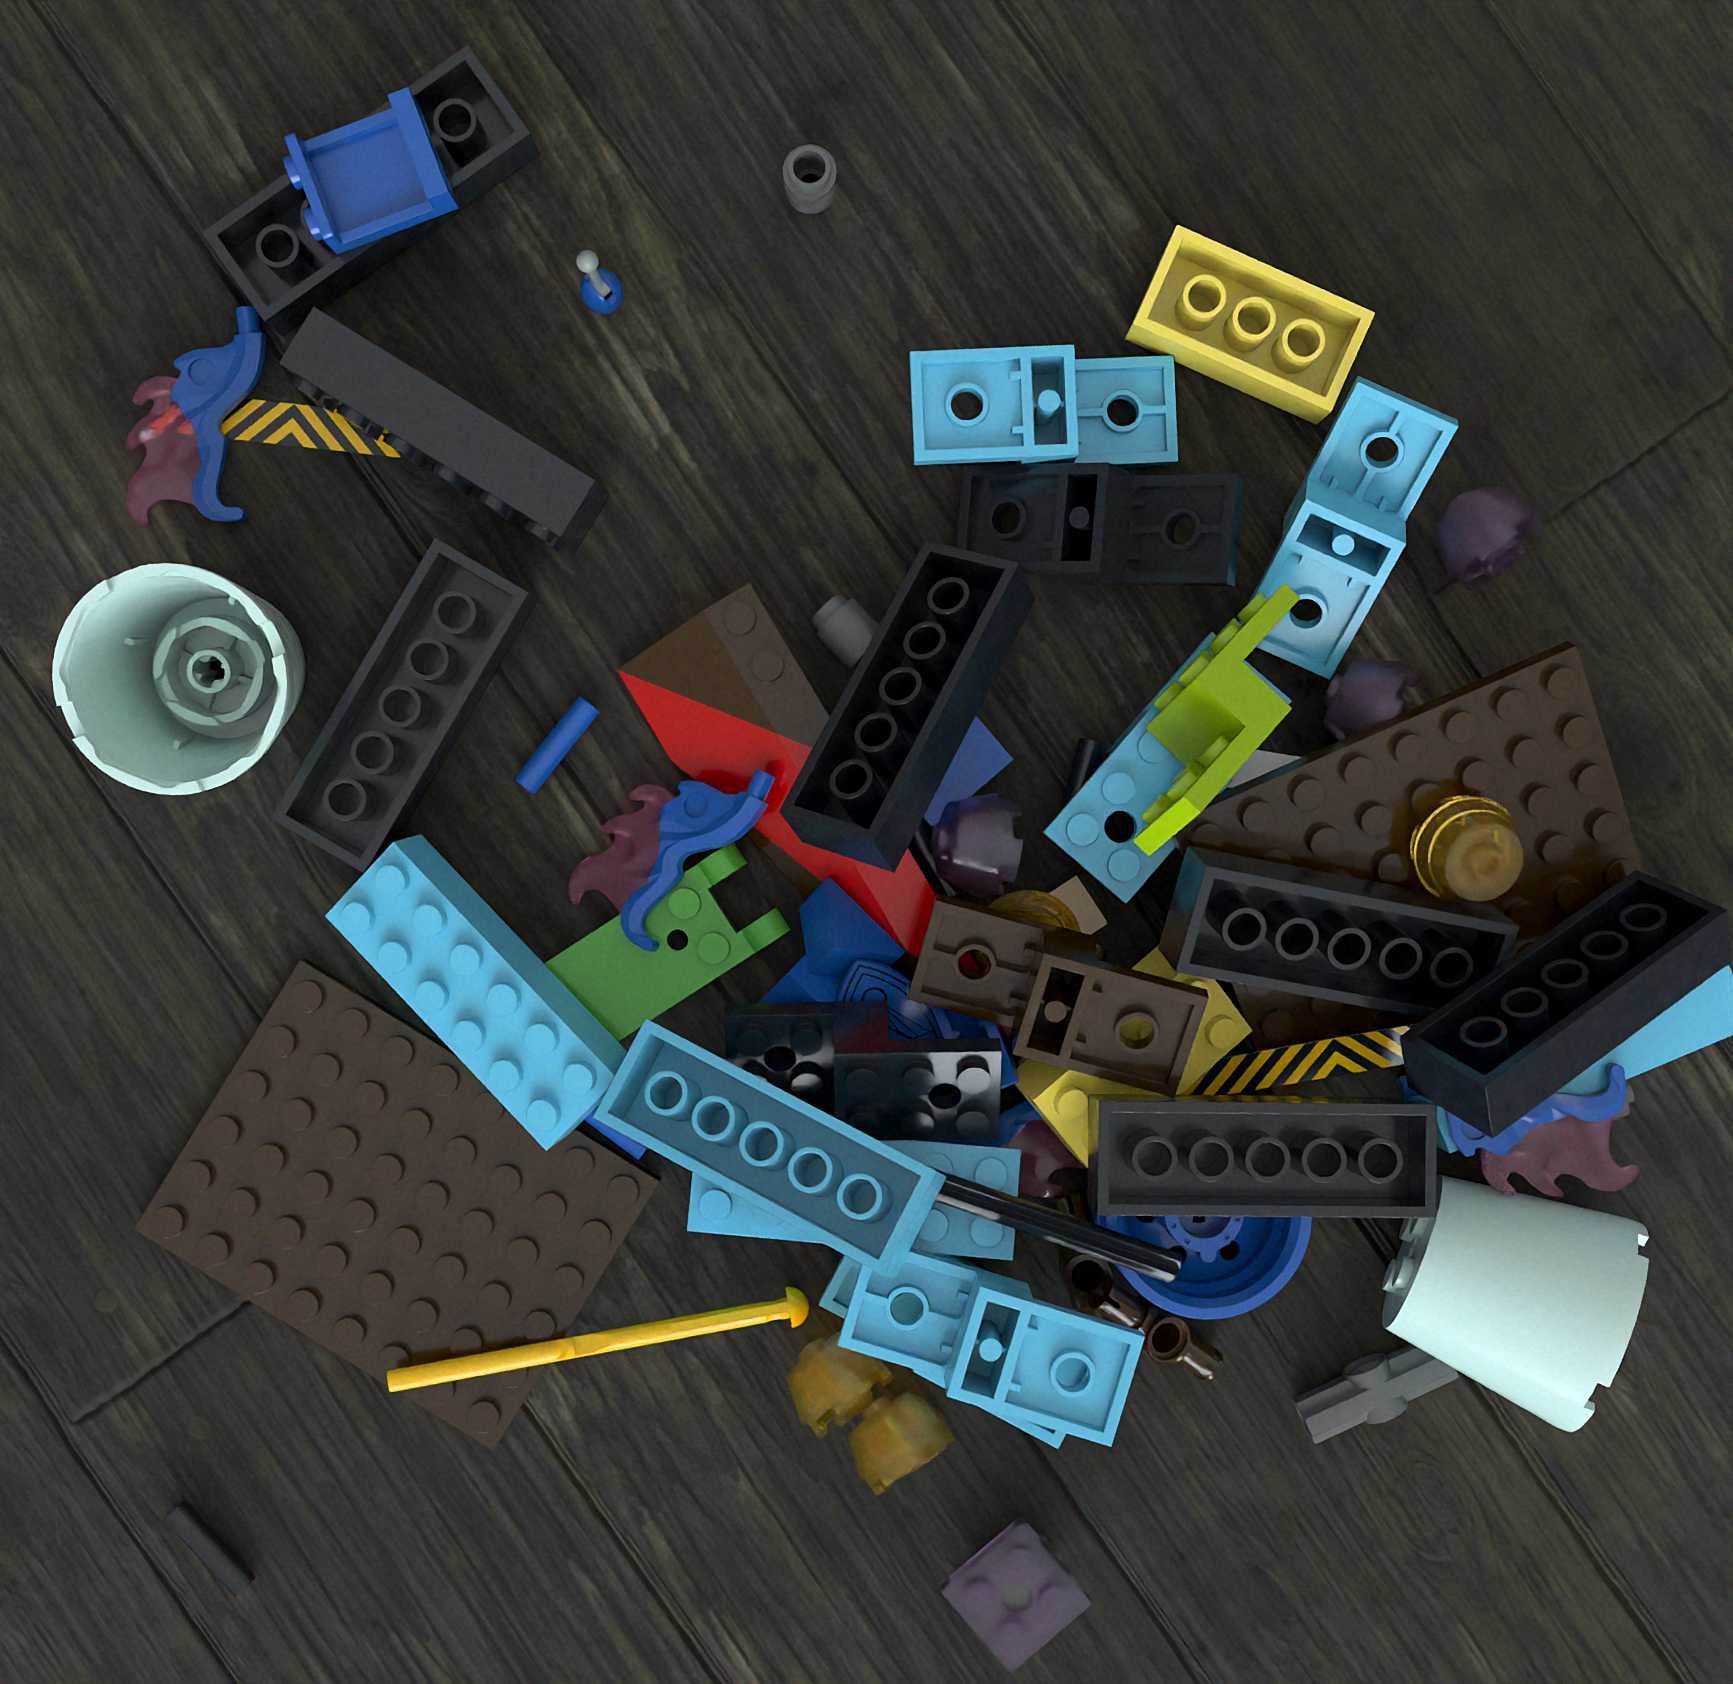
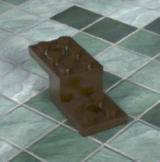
(1057, 995)

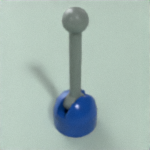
(598, 284)

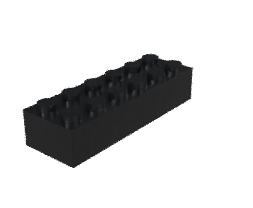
(290, 272)
(440, 427)
(908, 705)
(405, 707)
(1328, 934)
(1565, 1001)
(1262, 1156)

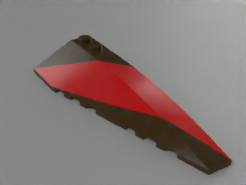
(737, 702)

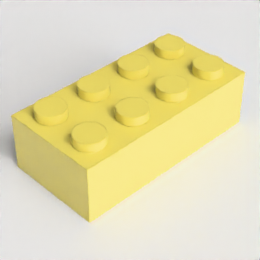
(1249, 325)
(1063, 1094)

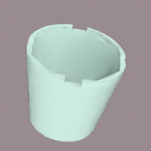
(142, 684)
(1519, 1294)

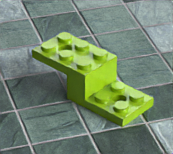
(1214, 718)

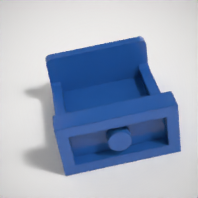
(370, 176)

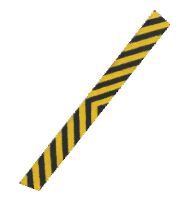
(299, 427)
(1302, 1063)

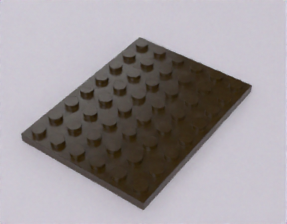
(1352, 808)
(392, 1201)

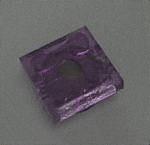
(1016, 1594)

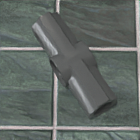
(1371, 1391)

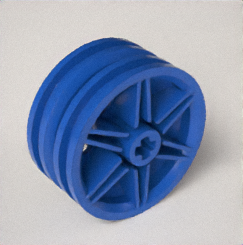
(1206, 1282)

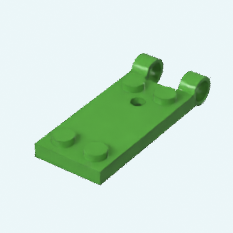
(628, 984)

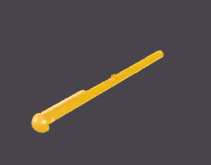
(792, 1306)

